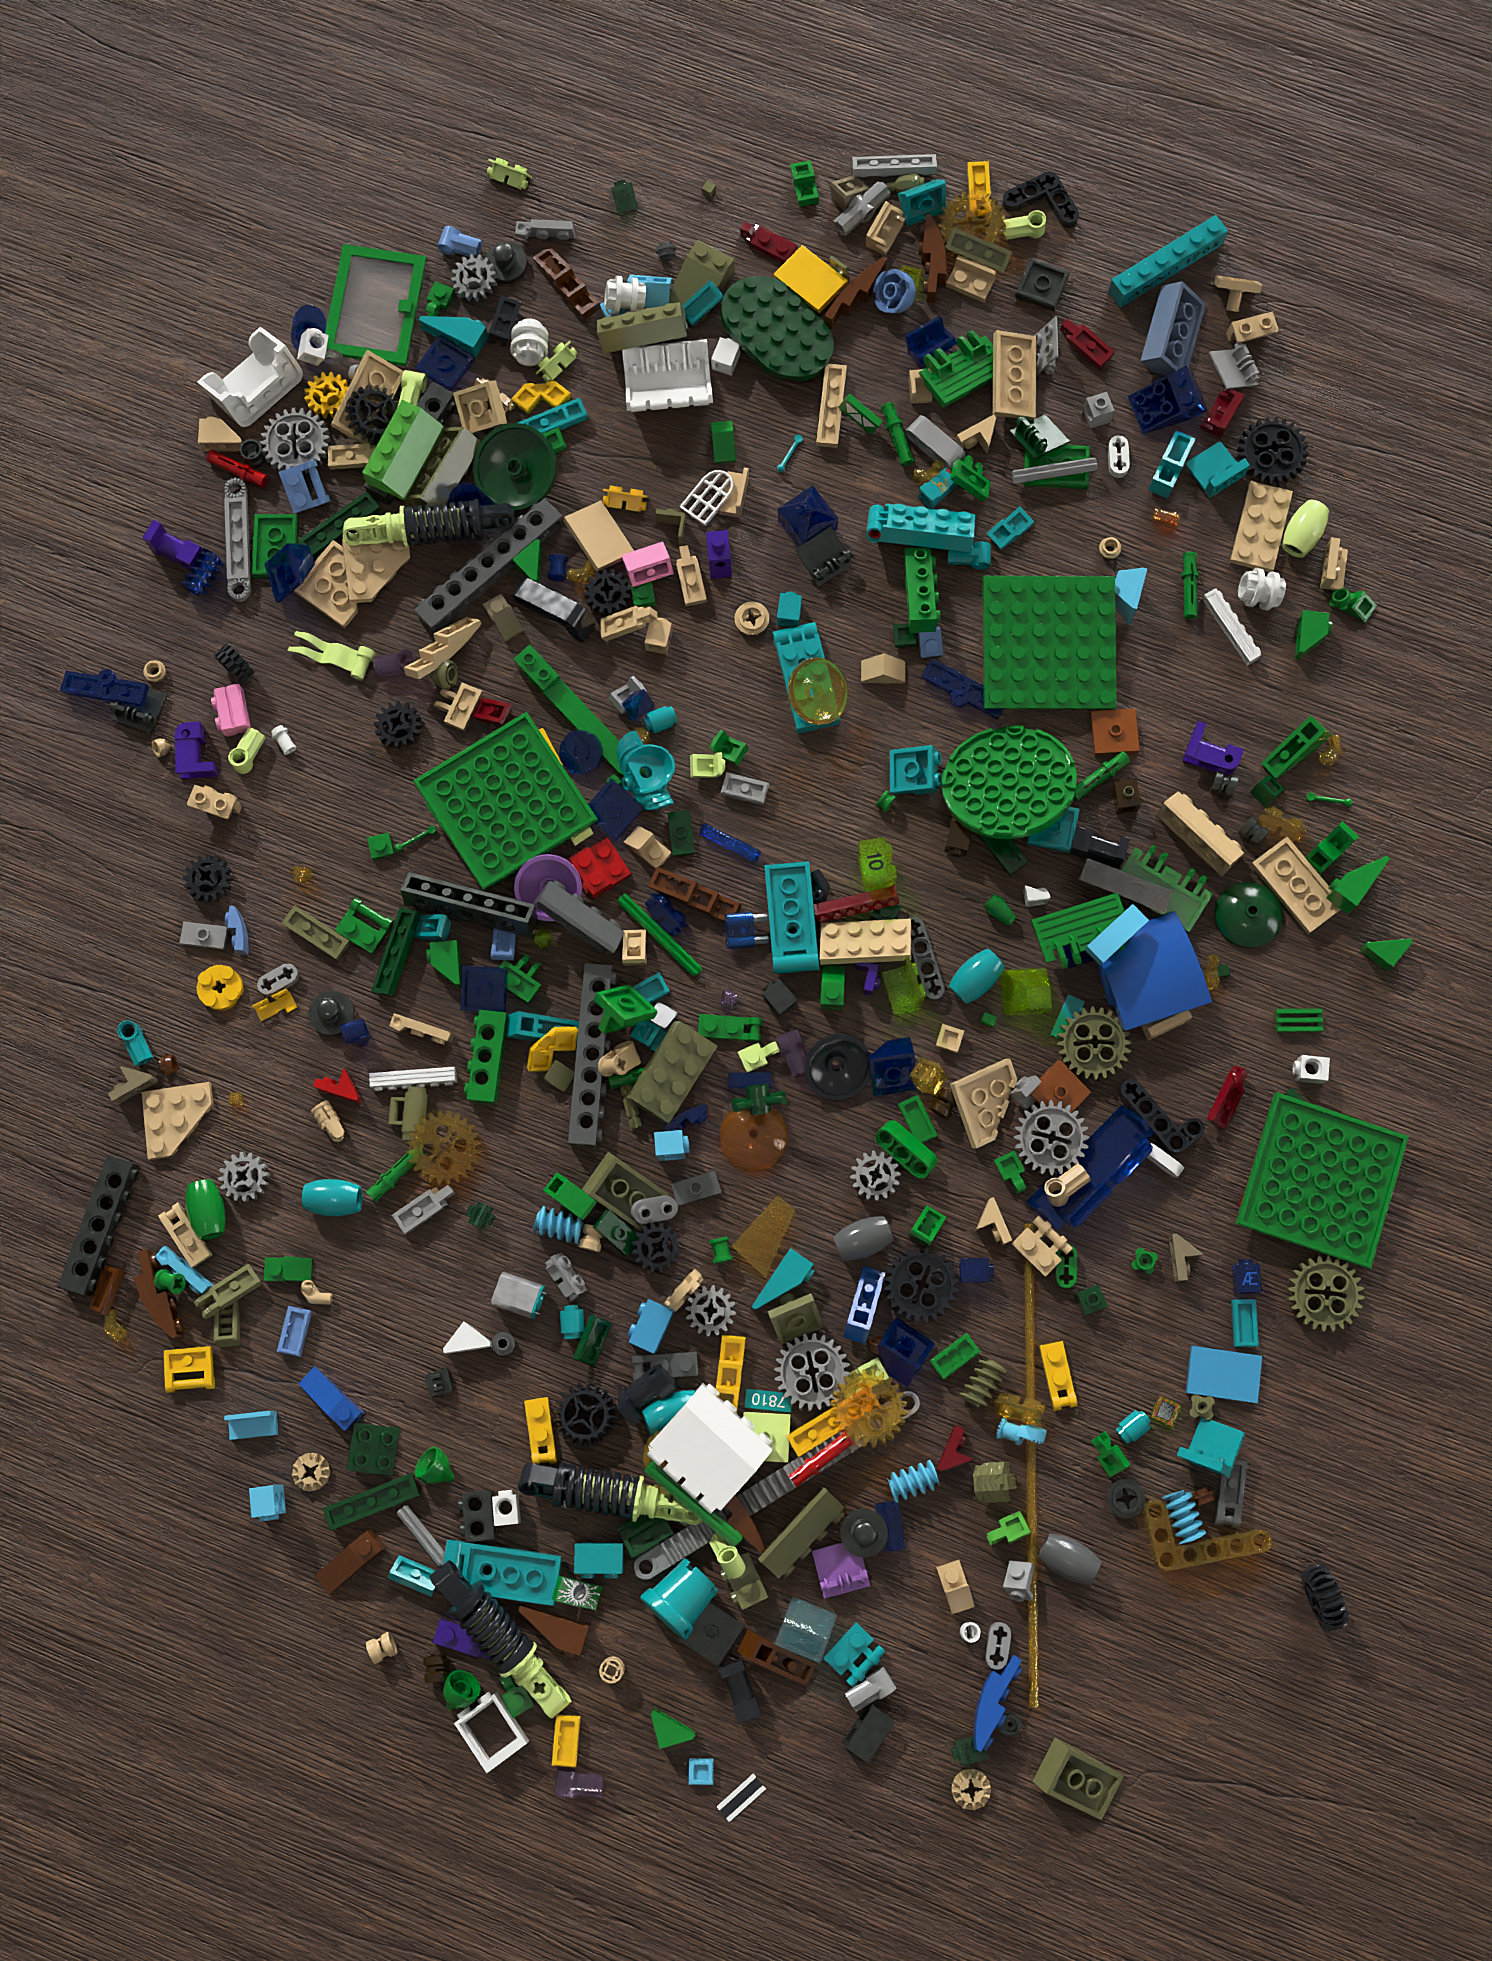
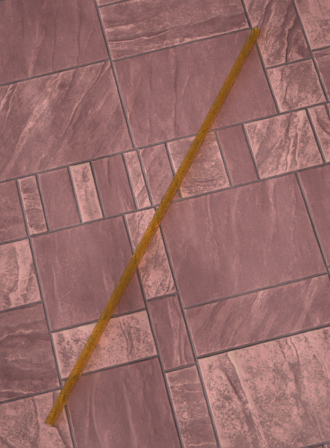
(1031, 1485)

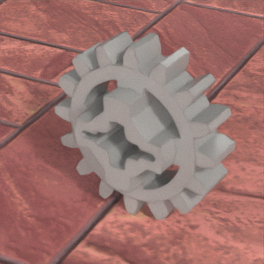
(471, 285)
(885, 1180)
(237, 1183)
(721, 1311)

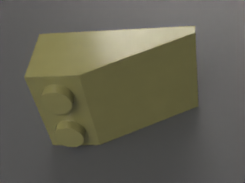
(700, 267)
(619, 1187)
(1077, 1779)

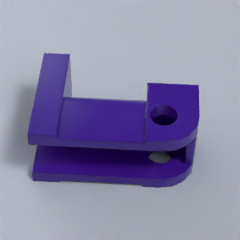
(171, 547)
(188, 752)
(1209, 755)

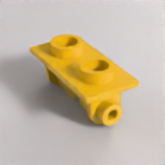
(616, 497)

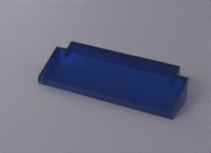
(1109, 1159)

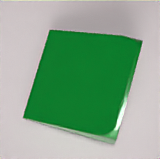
(1362, 606)

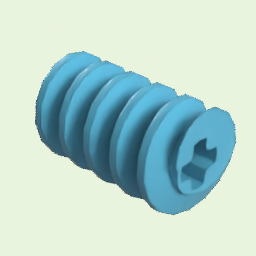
(559, 1225)
(913, 1481)
(1184, 1516)

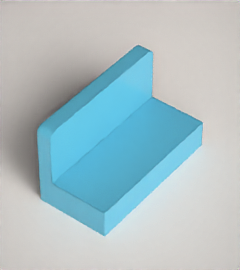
(656, 289)
(252, 1424)

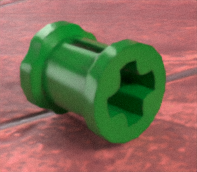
(721, 1250)
(173, 1282)

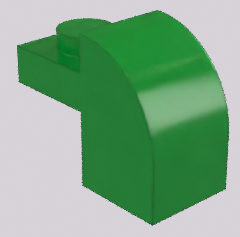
(1331, 847)

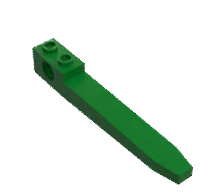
(567, 703)

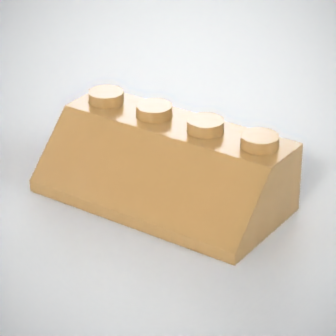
(1200, 833)

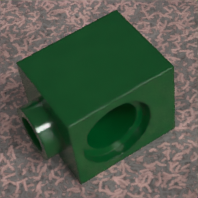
(1090, 1300)

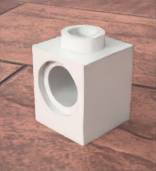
(307, 352)
(726, 356)
(1321, 1067)
(504, 1519)

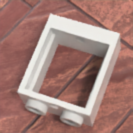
(486, 1762)

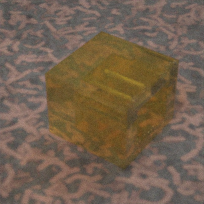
(235, 1098)

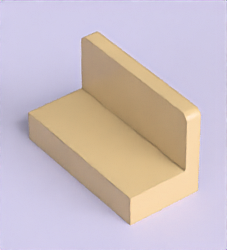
(734, 505)
(1165, 1024)

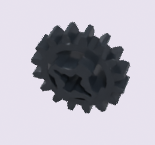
(598, 593)
(394, 716)
(201, 885)
(647, 1241)

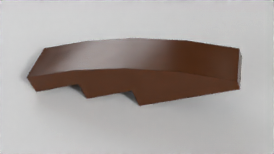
(566, 282)
(857, 289)
(692, 895)
(743, 1523)

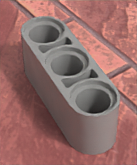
(934, 442)

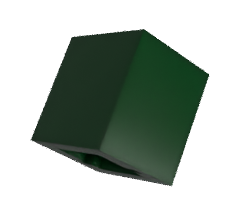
(1223, 970)

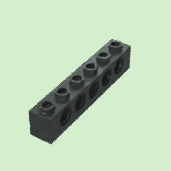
(434, 398)
(469, 904)
(88, 1233)

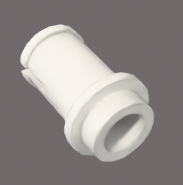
(283, 739)

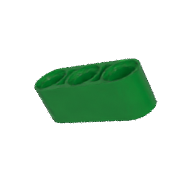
(917, 1160)

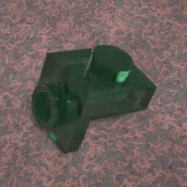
(623, 196)
(964, 1752)

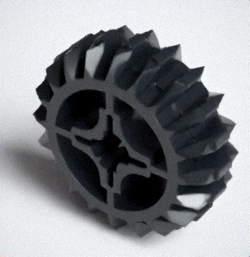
(367, 407)
(575, 1396)
(1324, 1597)

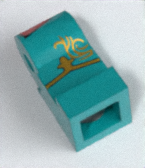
(936, 488)

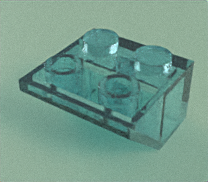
(805, 1629)

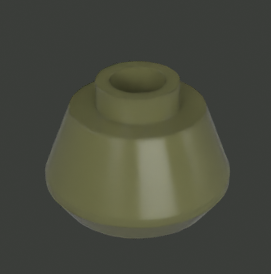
(445, 675)

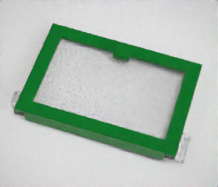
(373, 304)

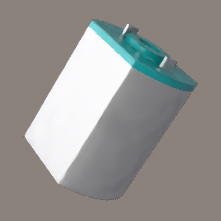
(518, 1295)

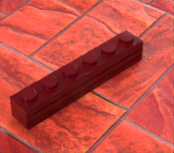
(856, 904)

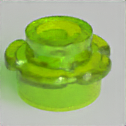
(542, 938)

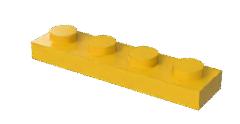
(820, 1429)

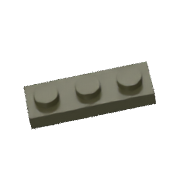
(978, 249)
(316, 932)

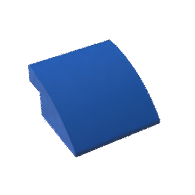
(1154, 974)

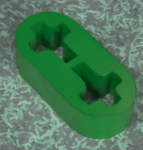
(1071, 1269)

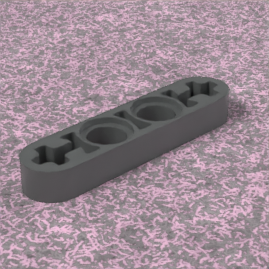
(927, 957)

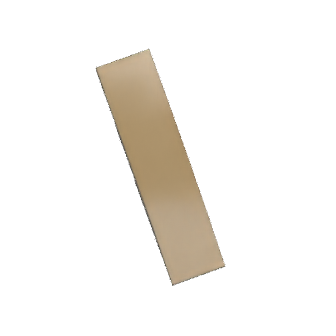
(447, 644)

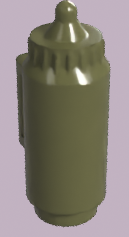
(414, 1108)

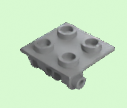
(1047, 347)
(1236, 367)

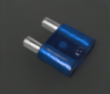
(740, 930)

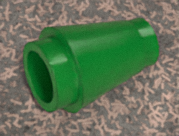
(999, 909)

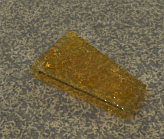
(763, 1236)

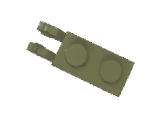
(228, 1291)

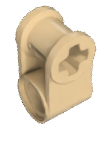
(619, 1060)

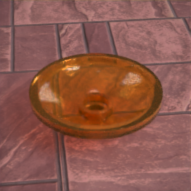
(757, 1152)

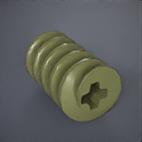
(983, 1382)

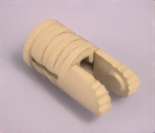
(329, 1121)

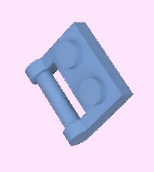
(297, 488)

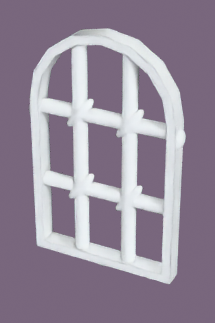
(708, 504)

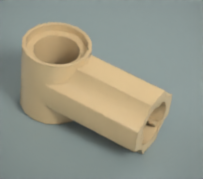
(1067, 1183)

